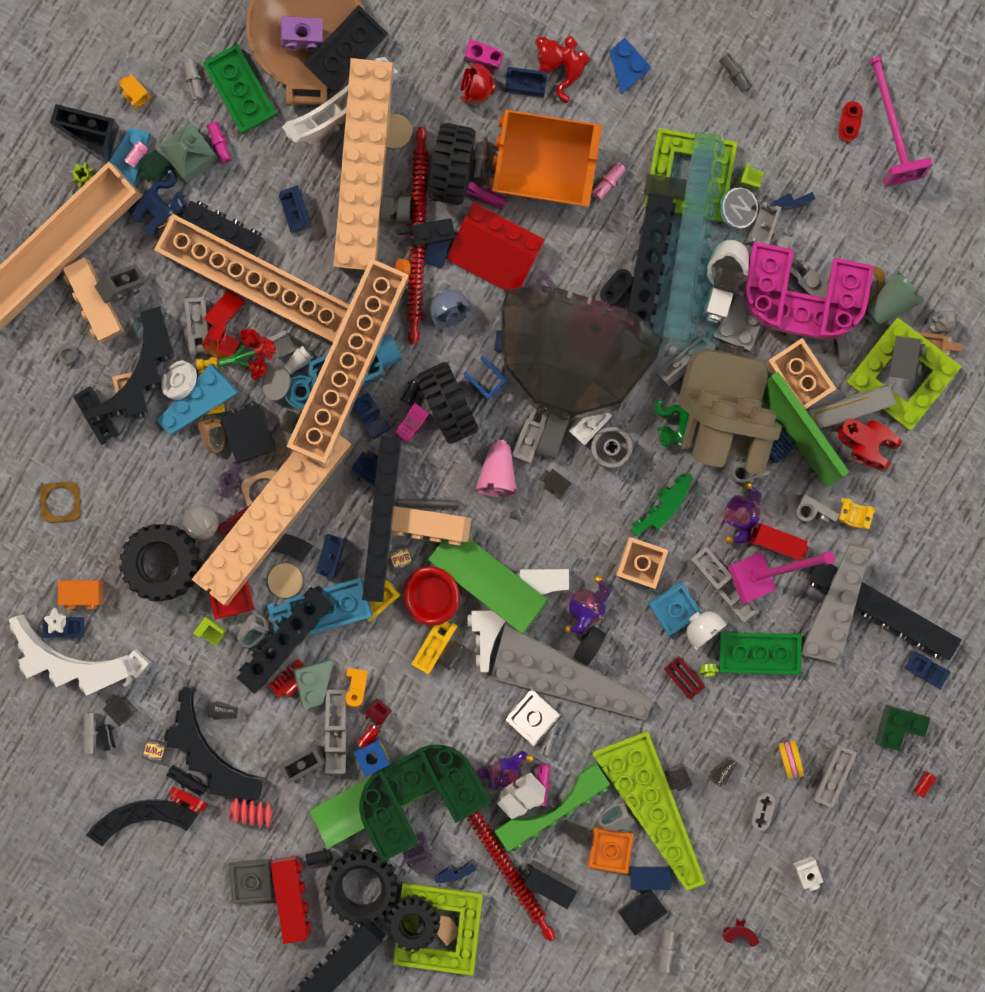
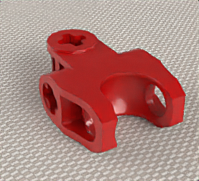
(866, 440)

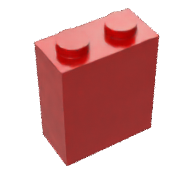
(779, 542)

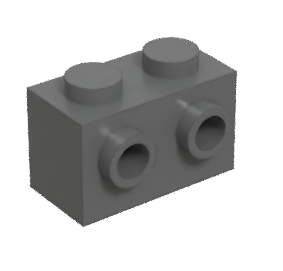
(120, 284)
(907, 358)
(302, 763)

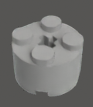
(617, 438)

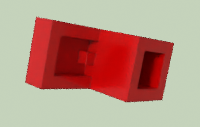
(220, 344)

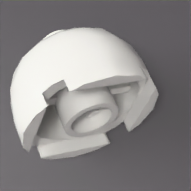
(704, 627)

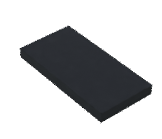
(352, 39)

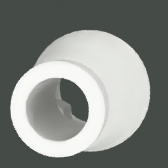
(299, 359)

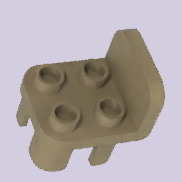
(726, 410)

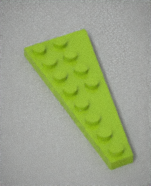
(643, 786)

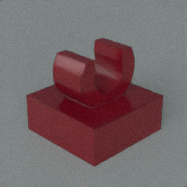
(378, 712)

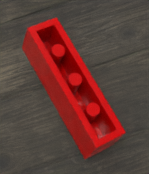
(290, 899)

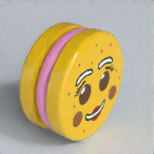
(791, 759)

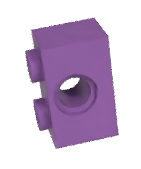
(309, 26)

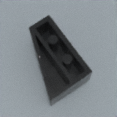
(87, 130)

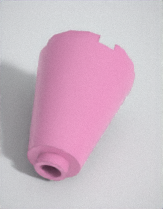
(497, 472)

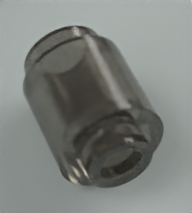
(452, 655)

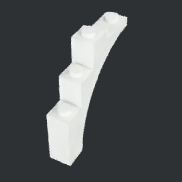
(320, 121)
(489, 623)
(63, 669)

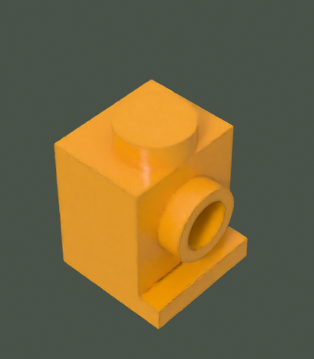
(134, 91)

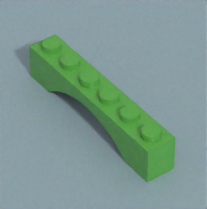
(517, 830)

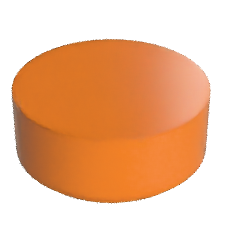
(403, 265)

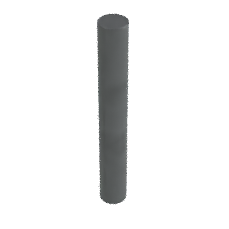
(428, 503)

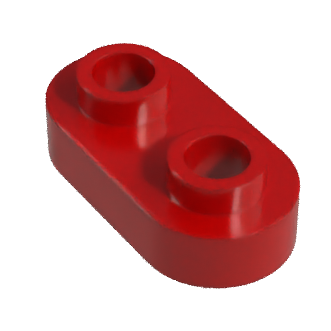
(850, 120)
(194, 803)

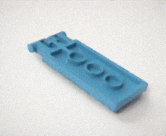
(346, 610)

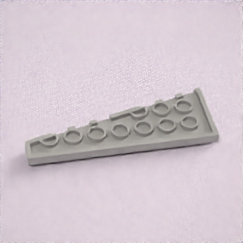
(539, 667)

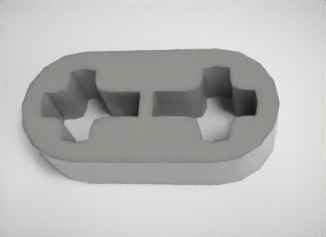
(767, 812)

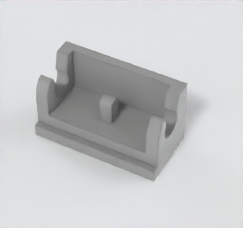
(764, 224)

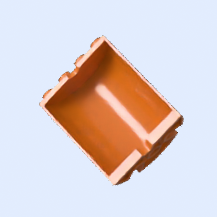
(545, 158)

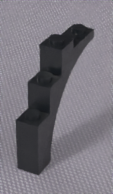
(145, 376)
(187, 735)

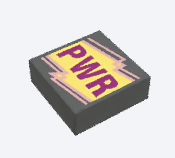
(401, 558)
(154, 750)

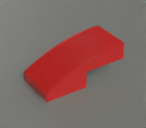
(224, 309)

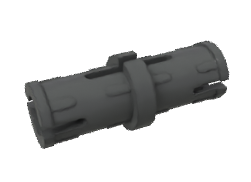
(735, 73)

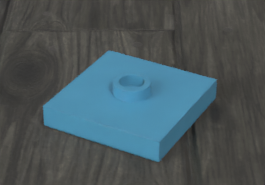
(674, 608)

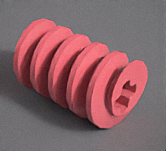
(251, 813)

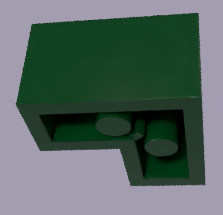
(896, 722)

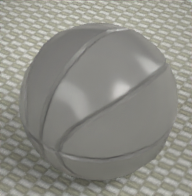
(200, 522)

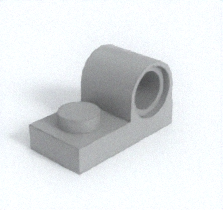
(814, 507)

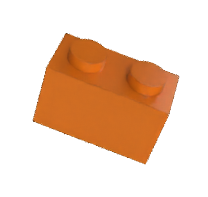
(80, 593)

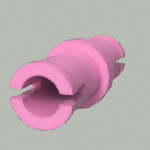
(608, 181)

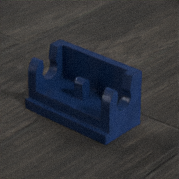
(526, 82)
(294, 209)
(330, 555)

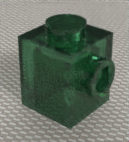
(154, 166)

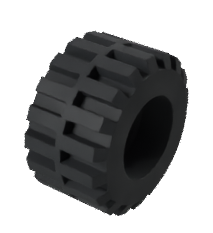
(401, 934)

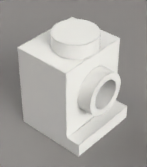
(805, 867)

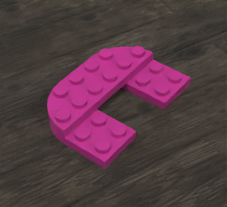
(802, 313)

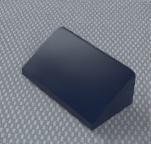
(650, 878)

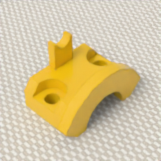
(855, 515)

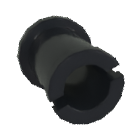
(411, 392)
(107, 737)
(319, 857)

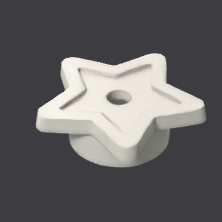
(60, 621)

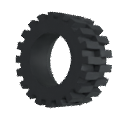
(357, 912)

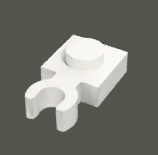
(139, 664)

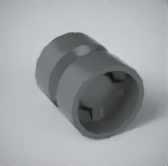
(396, 208)

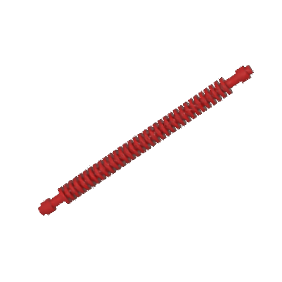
(419, 214)
(512, 875)

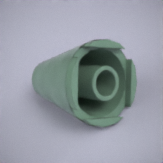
(893, 299)

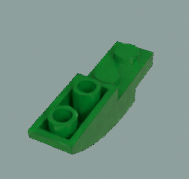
(670, 501)

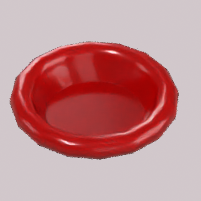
(431, 596)

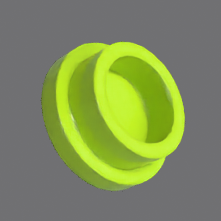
(708, 670)

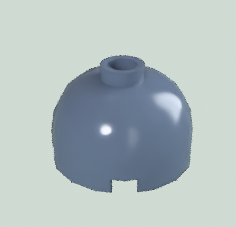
(448, 308)

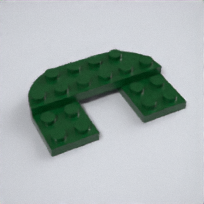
(409, 778)

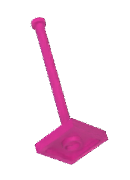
(907, 170)
(755, 579)

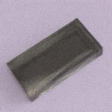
(665, 186)

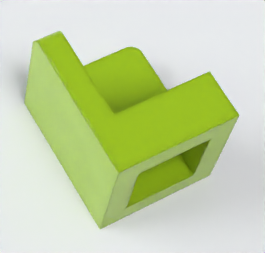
(750, 178)
(210, 630)

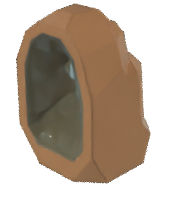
(212, 434)

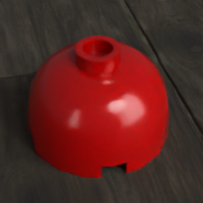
(477, 84)

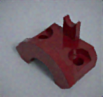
(730, 933)

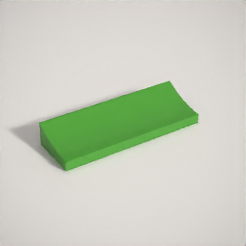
(803, 430)
(490, 583)
(340, 815)

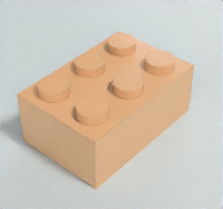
(801, 373)

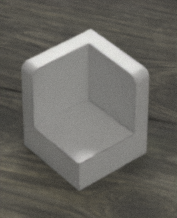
(283, 344)

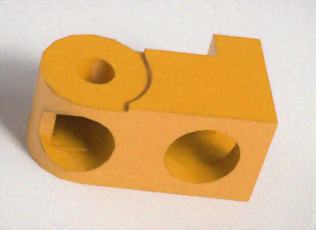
(355, 695)

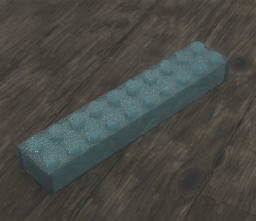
(693, 237)

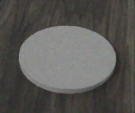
(276, 383)

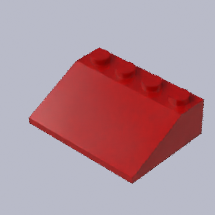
(494, 248)

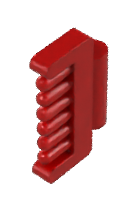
(290, 686)

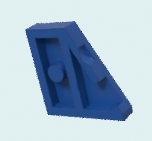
(628, 64)

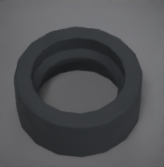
(589, 645)

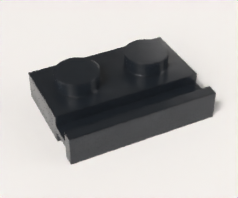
(642, 911)

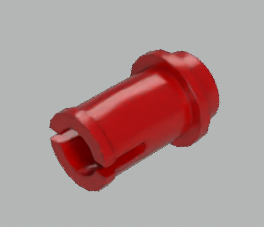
(369, 736)
(925, 784)

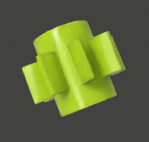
(82, 170)

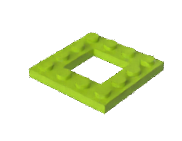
(678, 142)
(941, 365)
(464, 958)

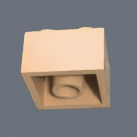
(641, 562)

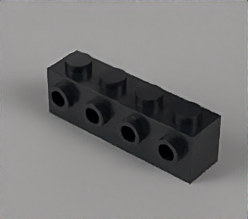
(223, 228)

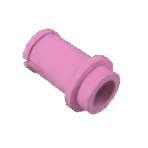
(136, 154)

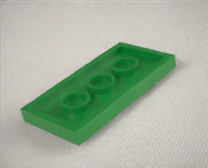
(239, 89)
(760, 653)

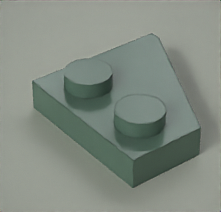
(313, 683)

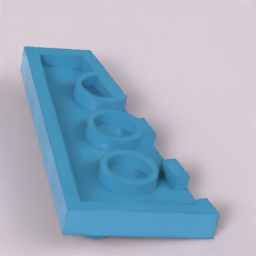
(125, 147)
(208, 392)

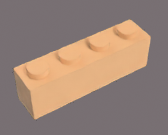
(100, 315)
(431, 524)

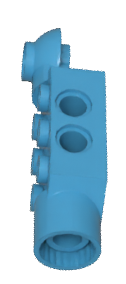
(386, 355)

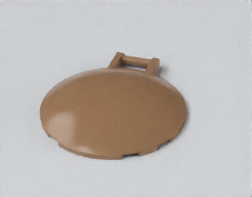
(286, 65)

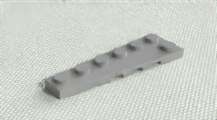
(739, 325)
(832, 622)

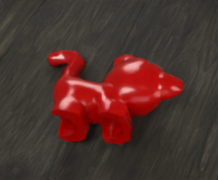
(552, 55)

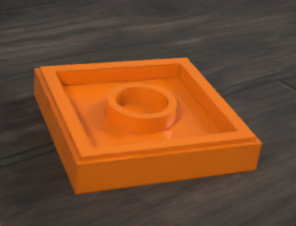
(610, 850)

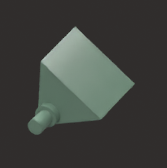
(188, 152)

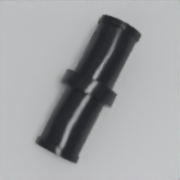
(186, 780)

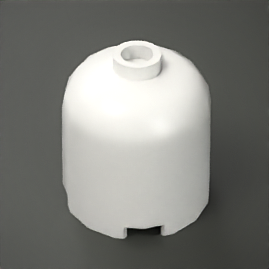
(730, 256)

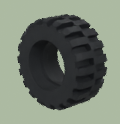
(451, 163)
(447, 403)
(133, 562)

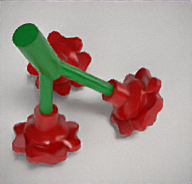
(263, 346)

